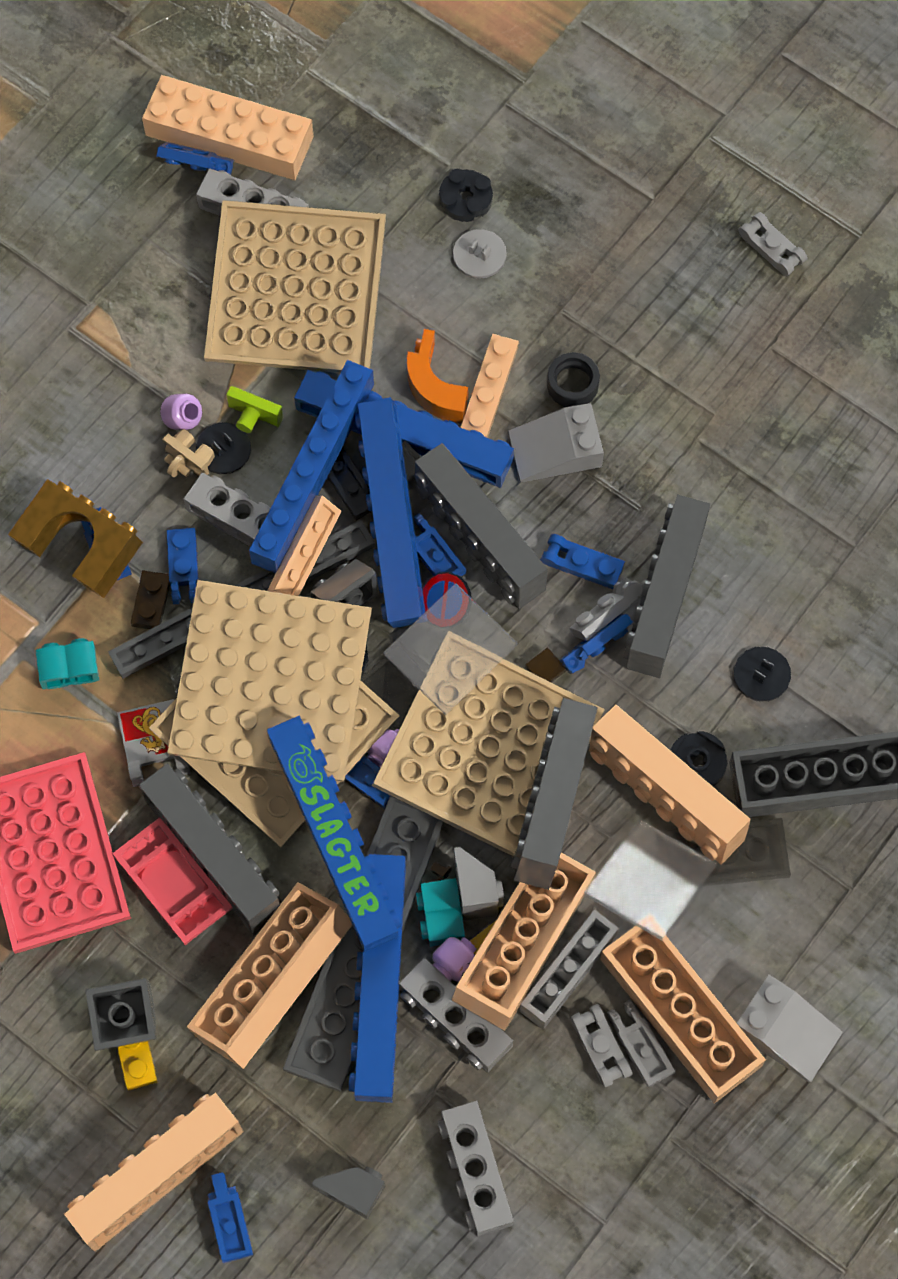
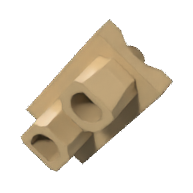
(182, 458)

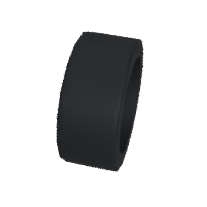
(577, 361)

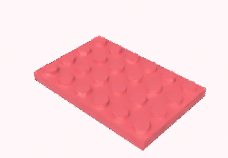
(56, 856)

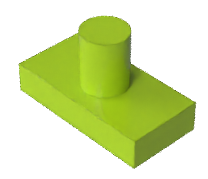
(253, 409)

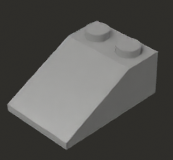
(557, 444)
(788, 1029)

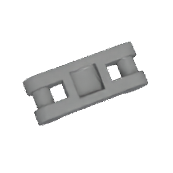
(772, 244)
(601, 1045)

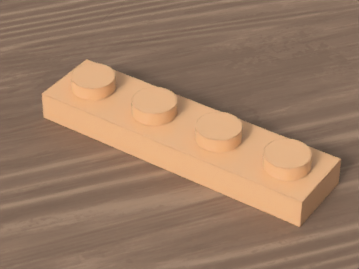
(490, 384)
(305, 547)

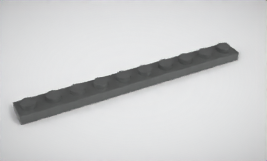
(173, 633)

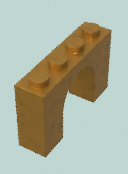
(55, 508)

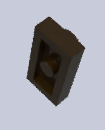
(150, 600)

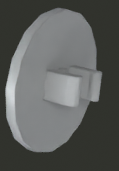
(479, 253)

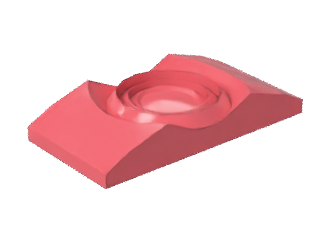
(172, 881)

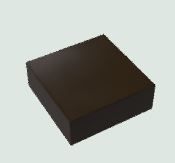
(546, 666)

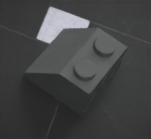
(351, 584)
(121, 1014)

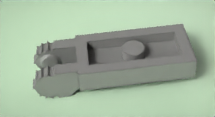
(607, 609)
(642, 1046)

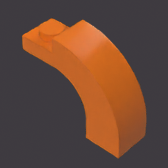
(434, 395)

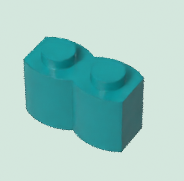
(67, 664)
(442, 911)

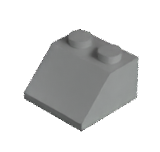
(477, 887)

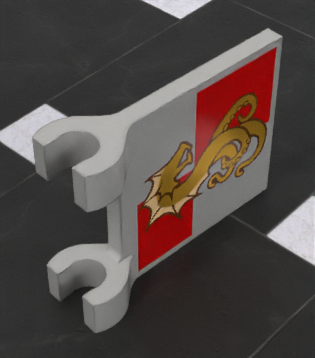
(141, 744)

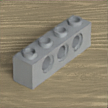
(220, 183)
(224, 517)
(568, 969)
(426, 978)
(469, 1119)

